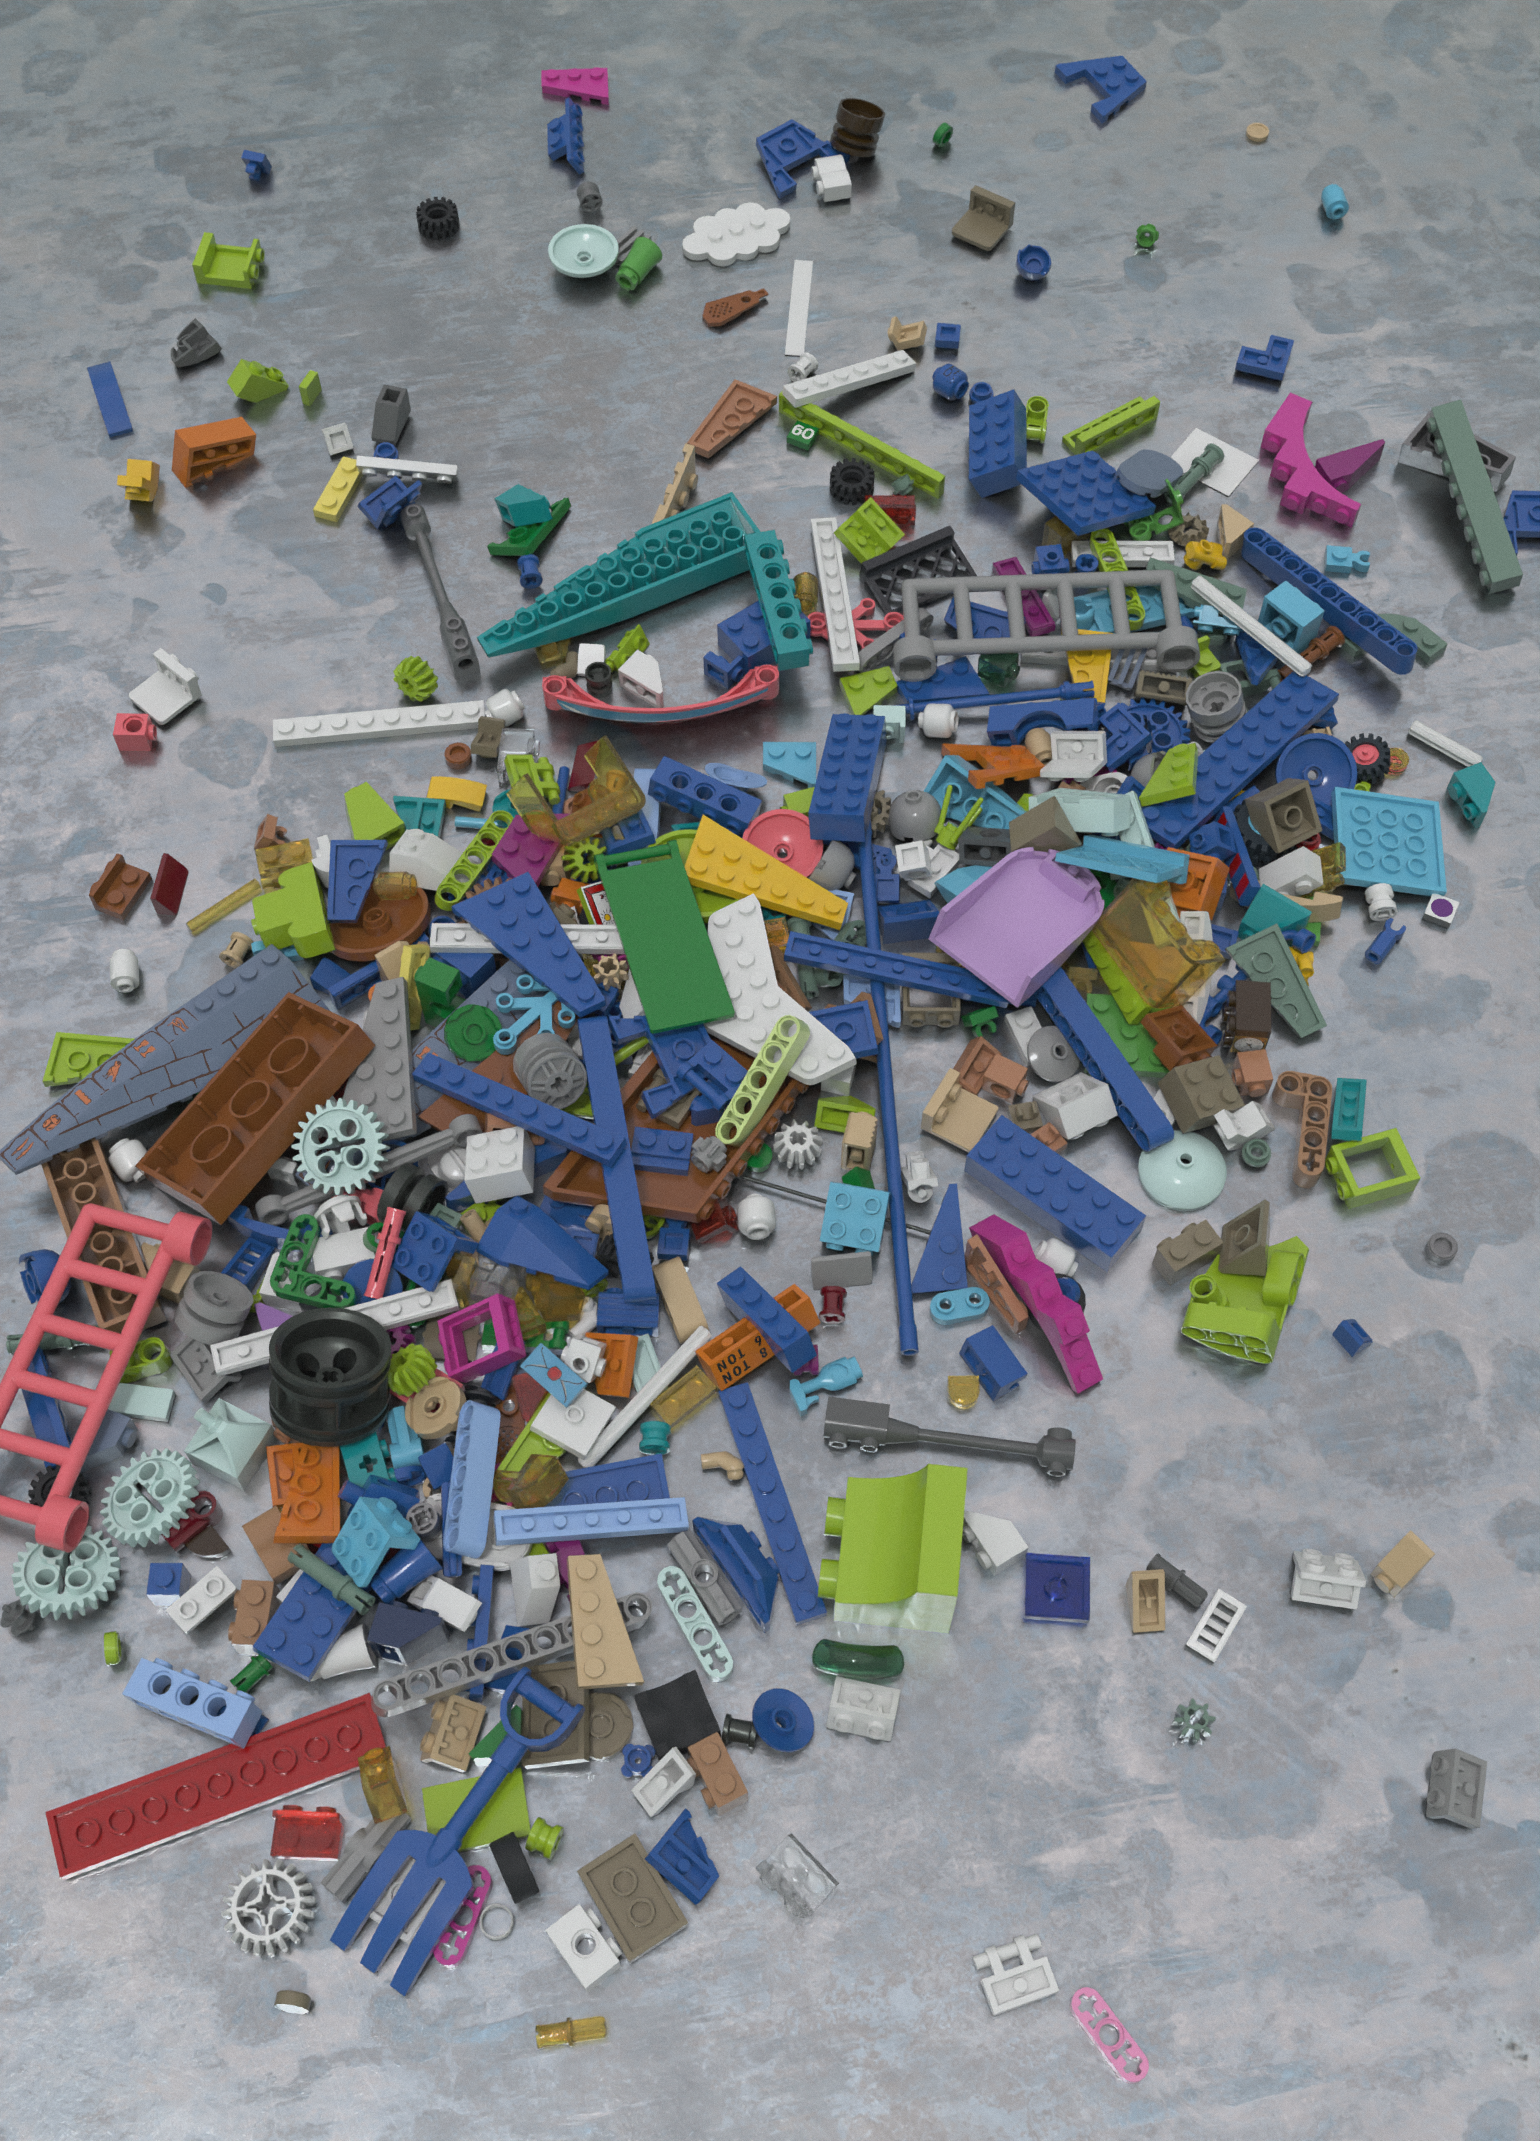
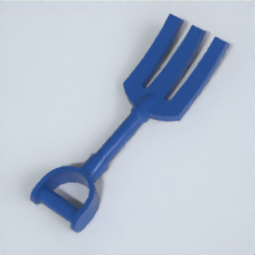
(438, 1854)

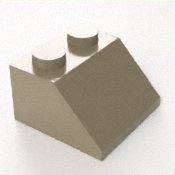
(1284, 813)

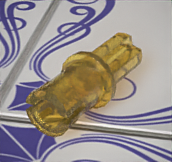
(570, 2031)

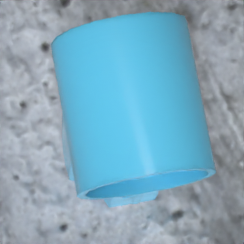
(406, 1443)

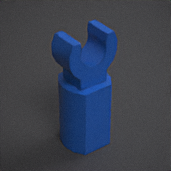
(1384, 942)

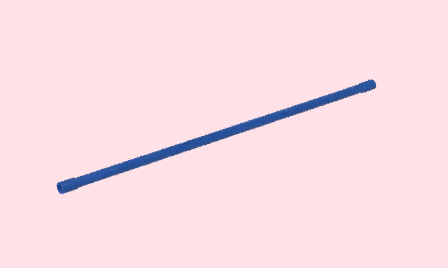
(907, 1328)

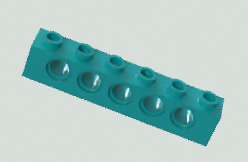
(777, 600)

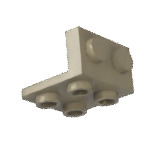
(986, 219)

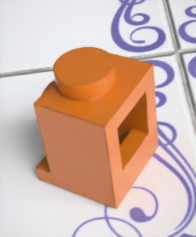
(567, 893)

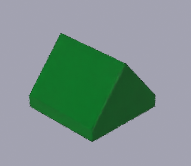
(858, 1177)

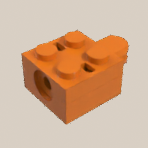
(1203, 884)

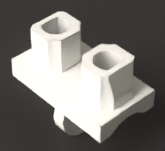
(918, 1177)

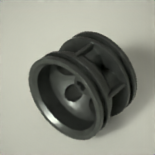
(333, 1405)

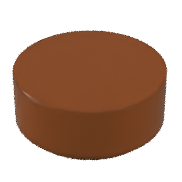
(458, 756)

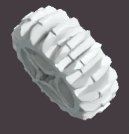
(254, 1908)

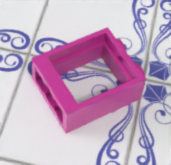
(507, 1334)

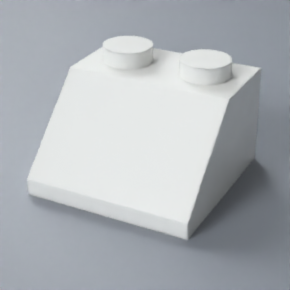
(1077, 1105)

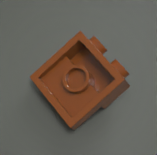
(1178, 1037)

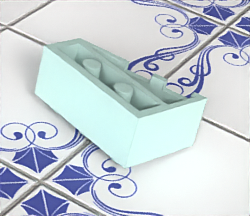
(1090, 809)

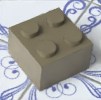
(1199, 1092)

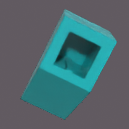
(523, 506)
(1472, 791)

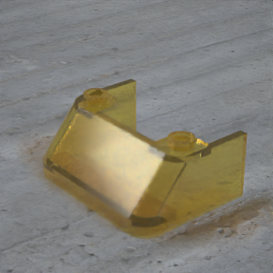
(613, 797)

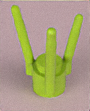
(949, 834)

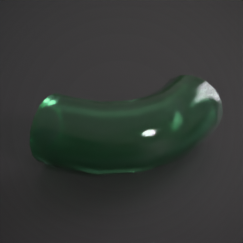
(858, 1660)

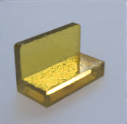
(460, 1270)

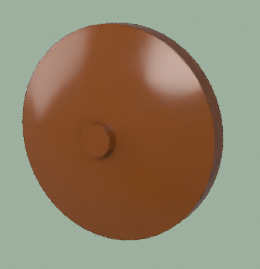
(381, 926)

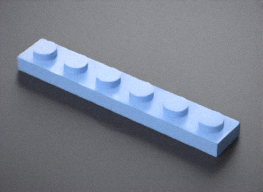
(590, 1521)

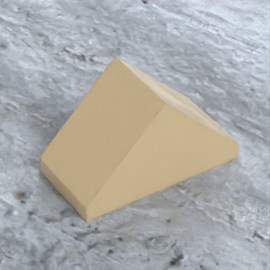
(1231, 529)
(1146, 1600)

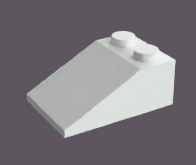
(426, 858)

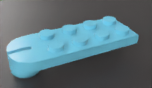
(1095, 611)

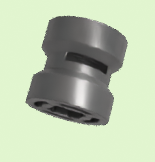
(427, 1528)

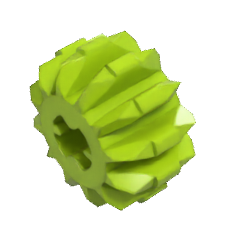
(415, 678)
(575, 859)
(411, 1369)

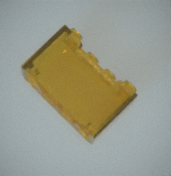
(1155, 946)

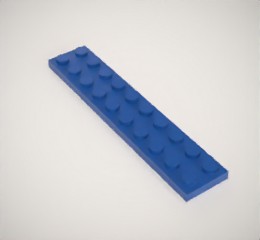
(1241, 756)

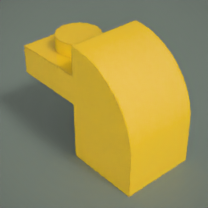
(140, 480)

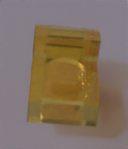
(533, 1485)

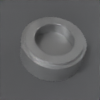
(1441, 1248)

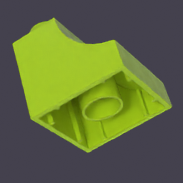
(897, 1549)

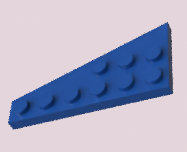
(529, 935)

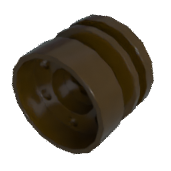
(857, 127)

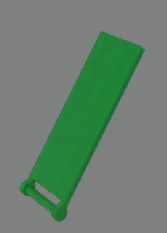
(664, 939)

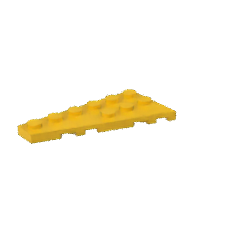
(738, 869)

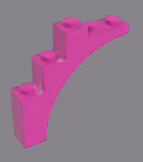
(1293, 466)
(1039, 1288)

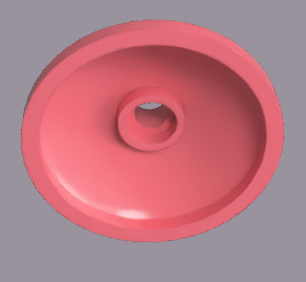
(788, 833)

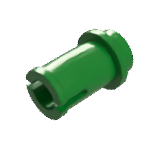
(252, 1673)

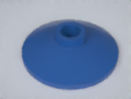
(790, 1712)

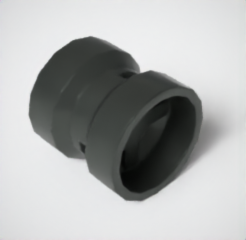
(598, 679)

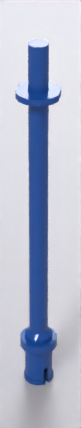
(1065, 692)

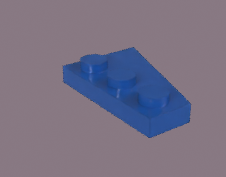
(949, 681)

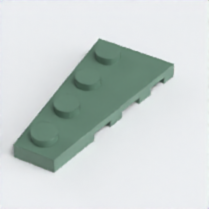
(1184, 581)
(1269, 959)

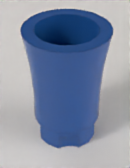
(404, 1572)

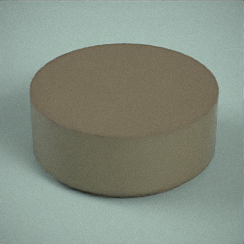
(292, 2001)

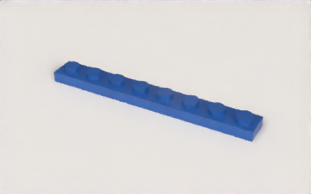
(890, 968)
(520, 1109)
(772, 1504)

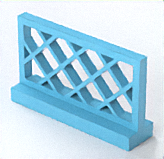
(1127, 859)

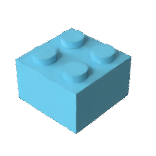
(1291, 616)

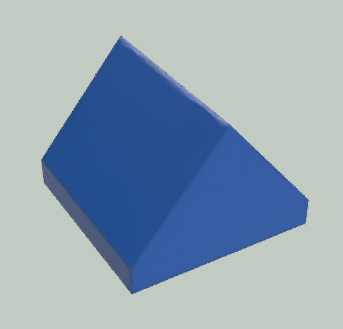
(1352, 1336)

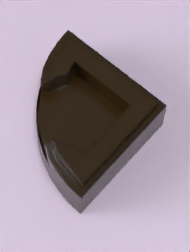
(208, 1544)

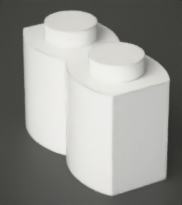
(832, 178)

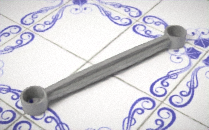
(276, 1209)

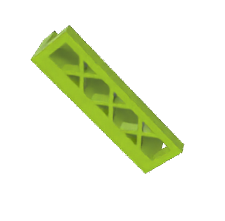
(1112, 425)

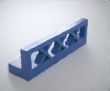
(46, 1412)

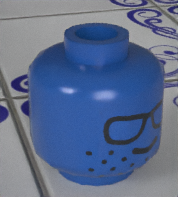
(950, 382)

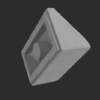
(841, 1270)

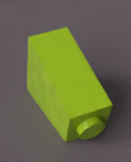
(371, 816)

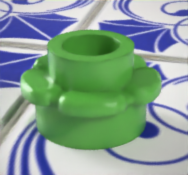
(1147, 241)

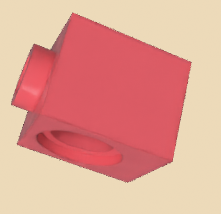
(134, 732)

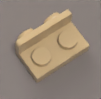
(452, 1732)

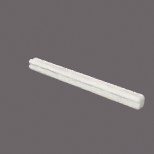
(1251, 626)
(646, 1396)

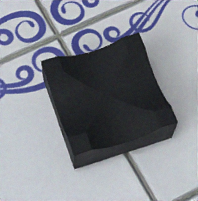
(677, 1714)

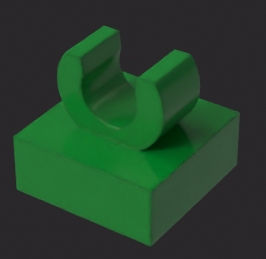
(979, 1018)

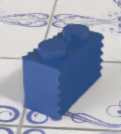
(627, 1318)

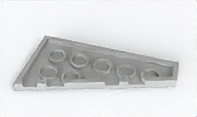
(385, 1074)

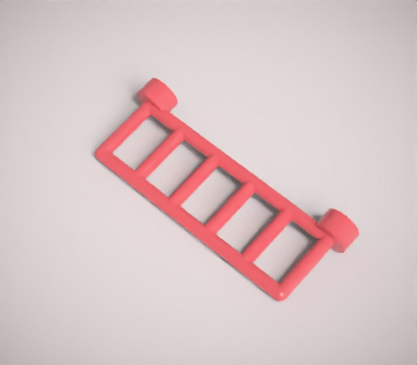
(185, 1239)

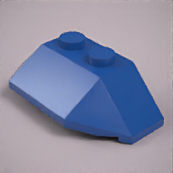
(742, 1564)

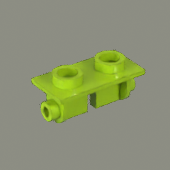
(631, 642)

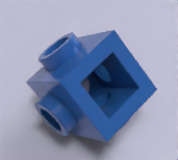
(1049, 560)
(1213, 841)

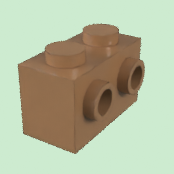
(255, 1607)
(718, 1774)

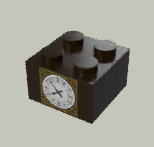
(1247, 1017)

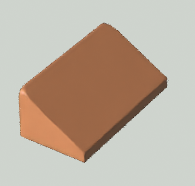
(974, 1064)

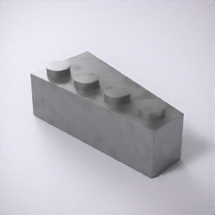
(1420, 453)

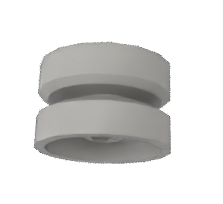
(213, 1307)

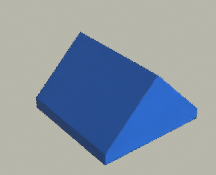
(907, 921)

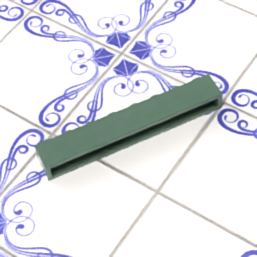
(1475, 497)

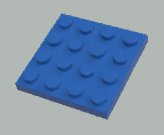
(1084, 492)

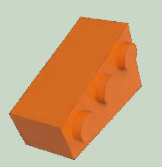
(210, 446)

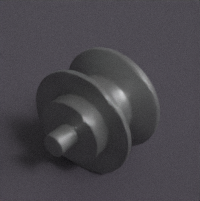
(18, 1617)

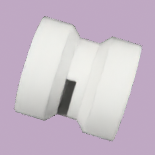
(1381, 902)

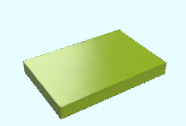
(502, 1814)

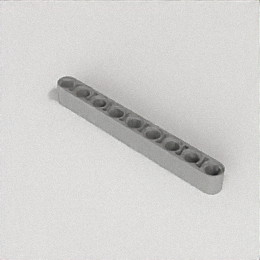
(496, 1656)

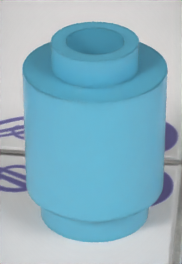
(1334, 202)

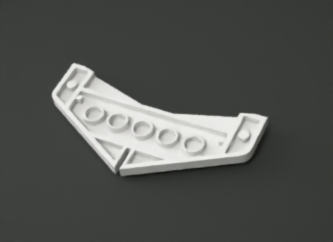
(758, 1002)

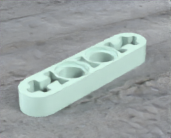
(698, 1621)

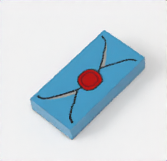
(553, 1375)

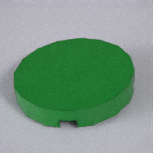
(471, 1032)

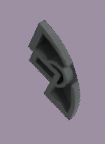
(194, 345)

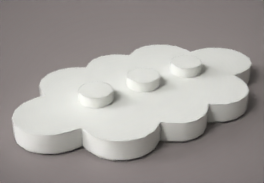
(736, 234)

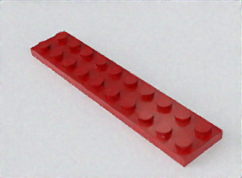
(212, 1787)

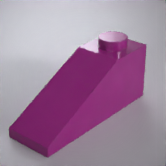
(1348, 466)

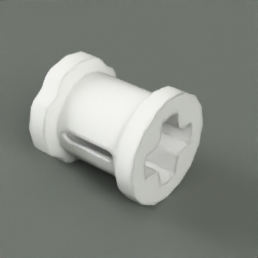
(802, 367)

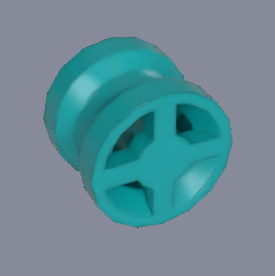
(655, 1438)

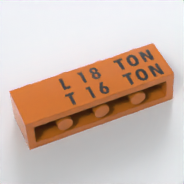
(743, 1346)

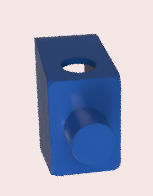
(378, 1487)

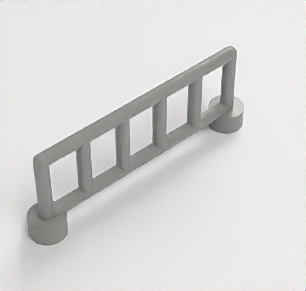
(916, 655)

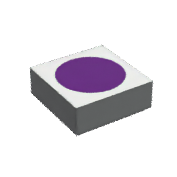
(1440, 910)

